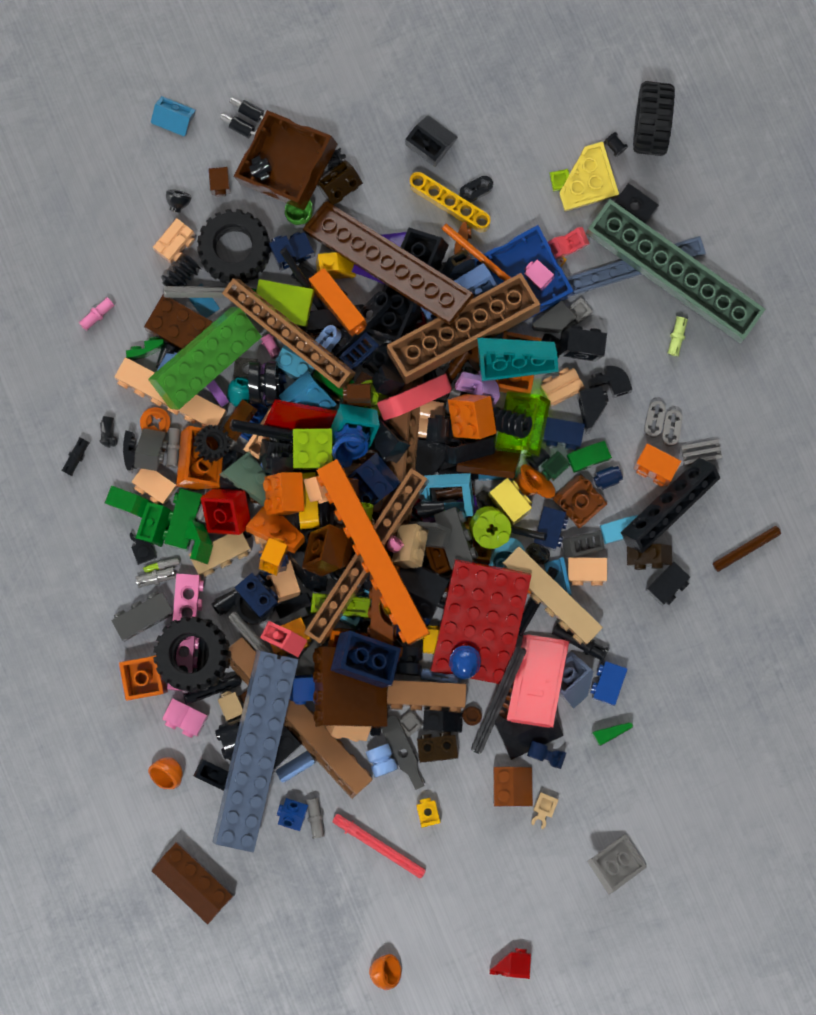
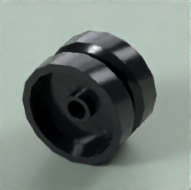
(267, 382)

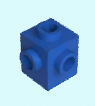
(292, 814)

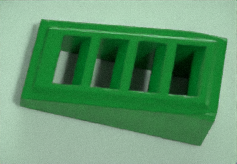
(605, 735)

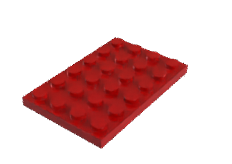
(482, 612)

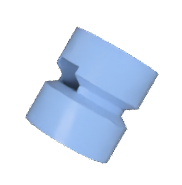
(381, 760)

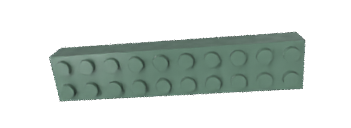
(675, 271)

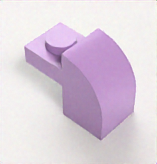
(473, 384)

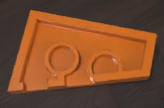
(273, 527)

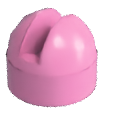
(394, 544)

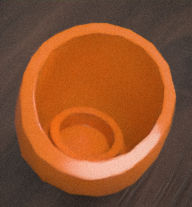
(166, 773)
(385, 972)

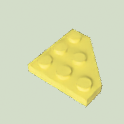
(589, 179)

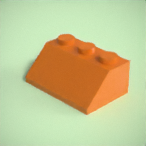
(193, 470)

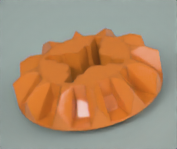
(157, 413)

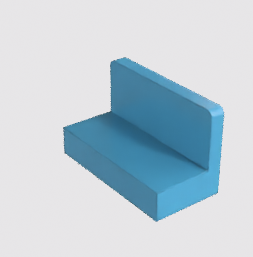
(172, 115)
(562, 577)

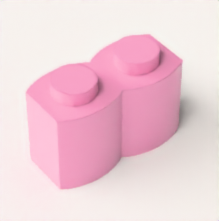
(184, 717)

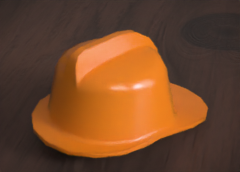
(532, 483)

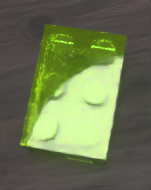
(530, 405)

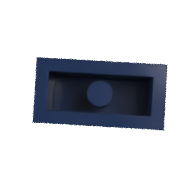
(563, 433)
(552, 523)

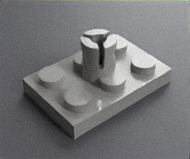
(616, 864)

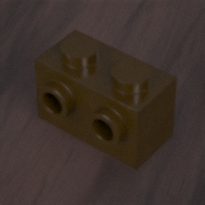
(339, 182)
(656, 556)
(437, 748)

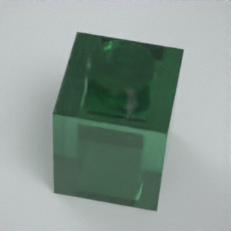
(555, 467)

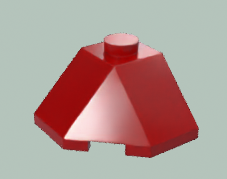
(514, 964)

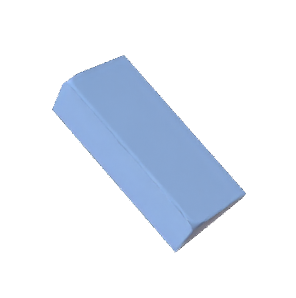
(295, 767)

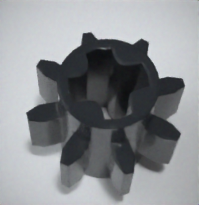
(336, 162)
(260, 168)

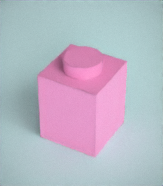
(538, 274)

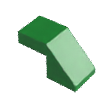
(126, 501)
(202, 544)

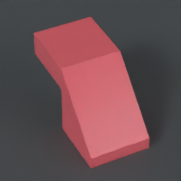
(568, 244)

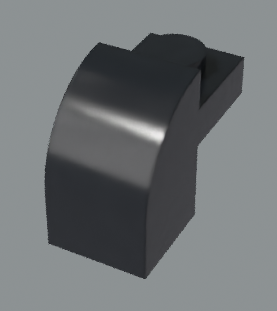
(615, 378)

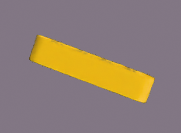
(444, 194)

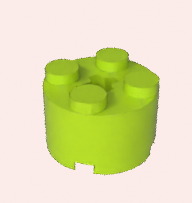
(480, 523)

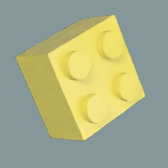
(510, 501)

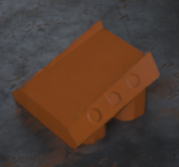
(579, 500)

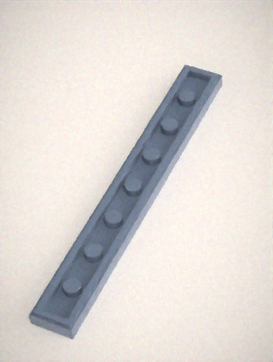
(621, 270)

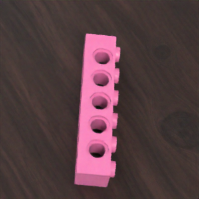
(183, 583)

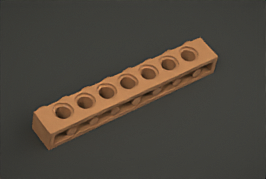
(288, 333)

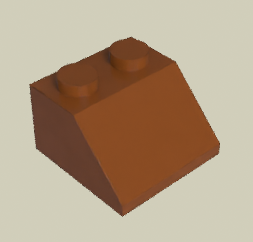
(512, 786)

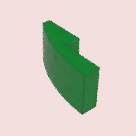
(151, 347)
(589, 456)

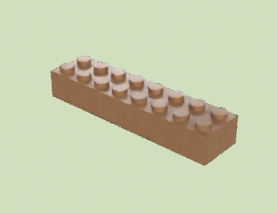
(481, 318)

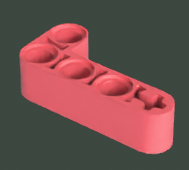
(414, 397)

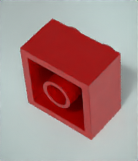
(225, 511)

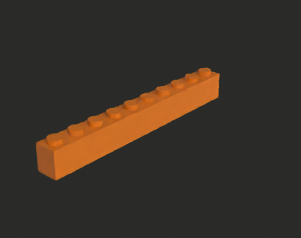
(373, 552)

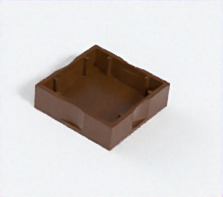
(296, 159)

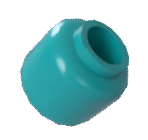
(237, 391)

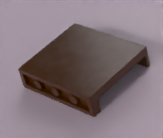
(344, 699)

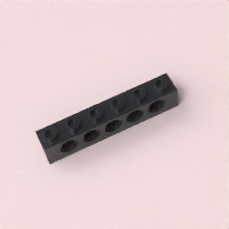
(670, 505)

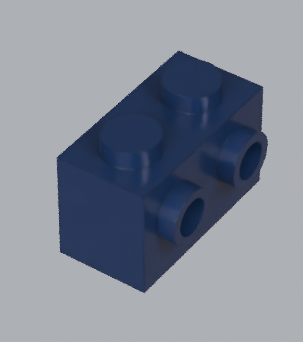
(256, 594)

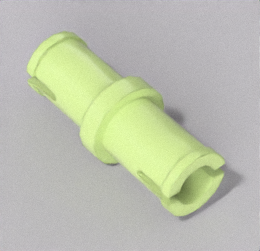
(677, 336)

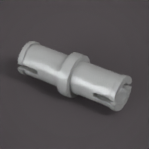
(173, 448)
(155, 577)
(315, 818)

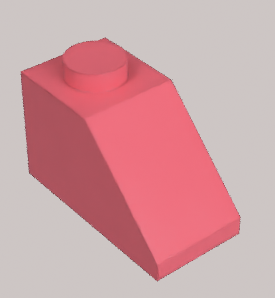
(283, 638)

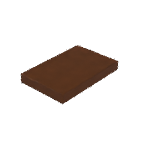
(498, 464)

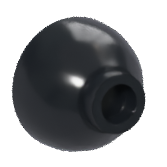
(177, 199)

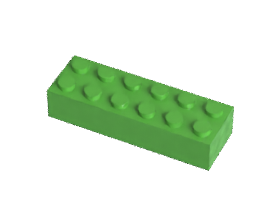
(205, 358)

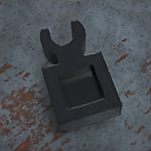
(142, 551)

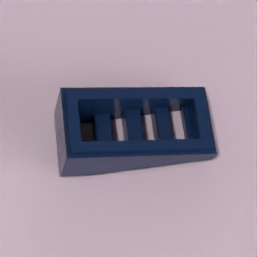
(343, 357)

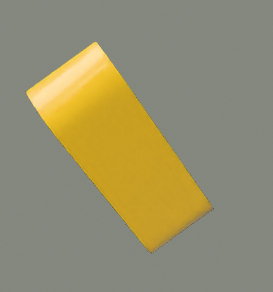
(310, 516)

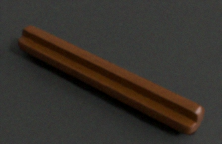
(746, 548)

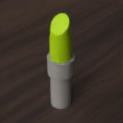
(161, 565)

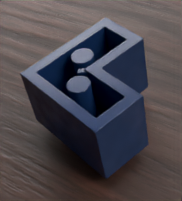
(297, 245)

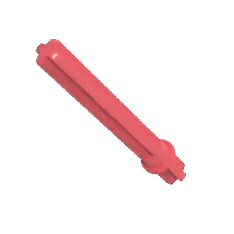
(355, 831)

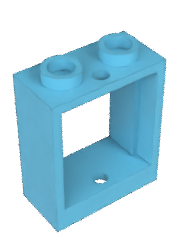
(452, 480)

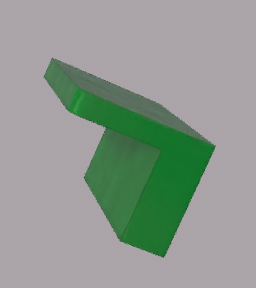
(153, 524)

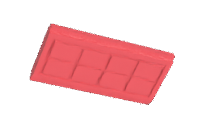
(538, 681)

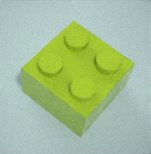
(311, 448)

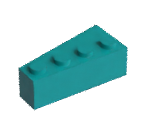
(515, 358)

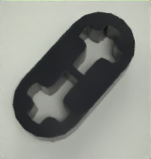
(473, 185)

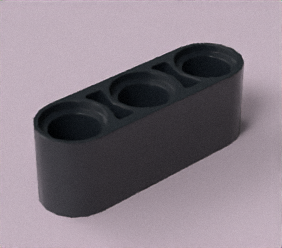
(466, 449)

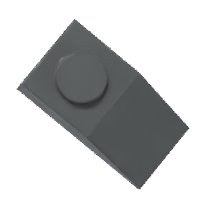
(555, 320)

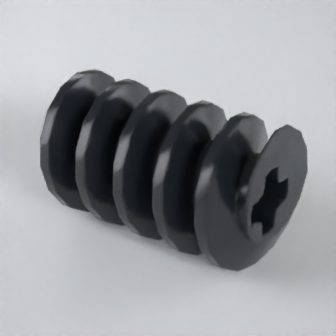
(181, 273)
(512, 422)

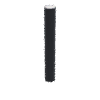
(528, 533)

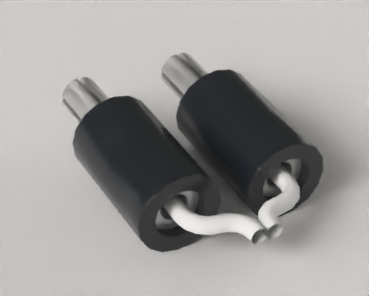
(248, 110)

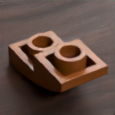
(465, 233)

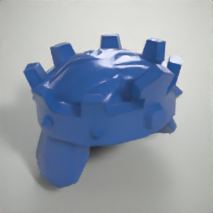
(350, 445)

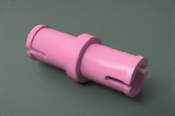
(96, 314)

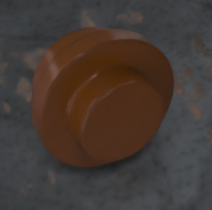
(472, 715)

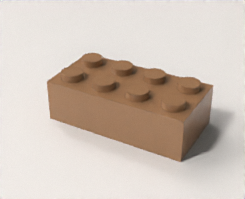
(426, 694)

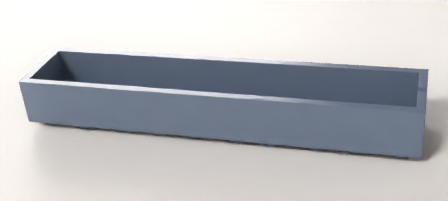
(255, 751)

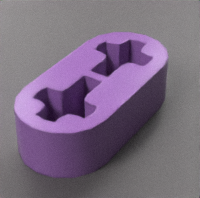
(217, 393)

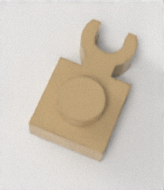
(545, 807)

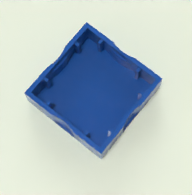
(515, 257)

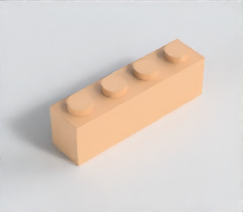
(285, 583)

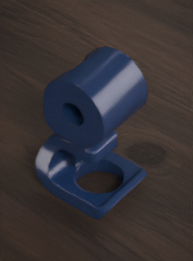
(541, 752)

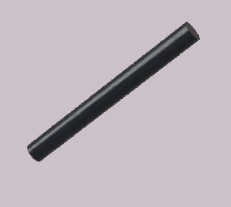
(299, 275)

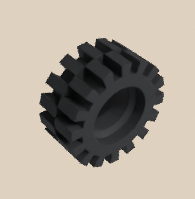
(219, 436)

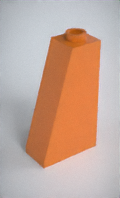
(337, 302)

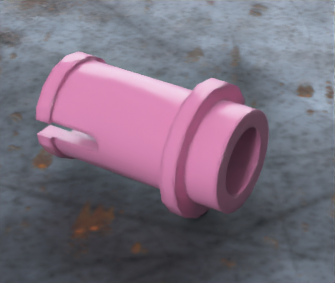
(271, 346)

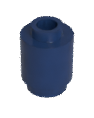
(608, 477)

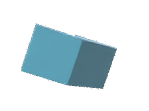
(612, 531)

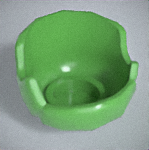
(298, 216)

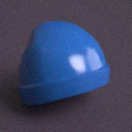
(464, 662)

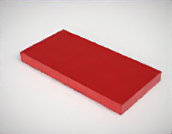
(299, 416)

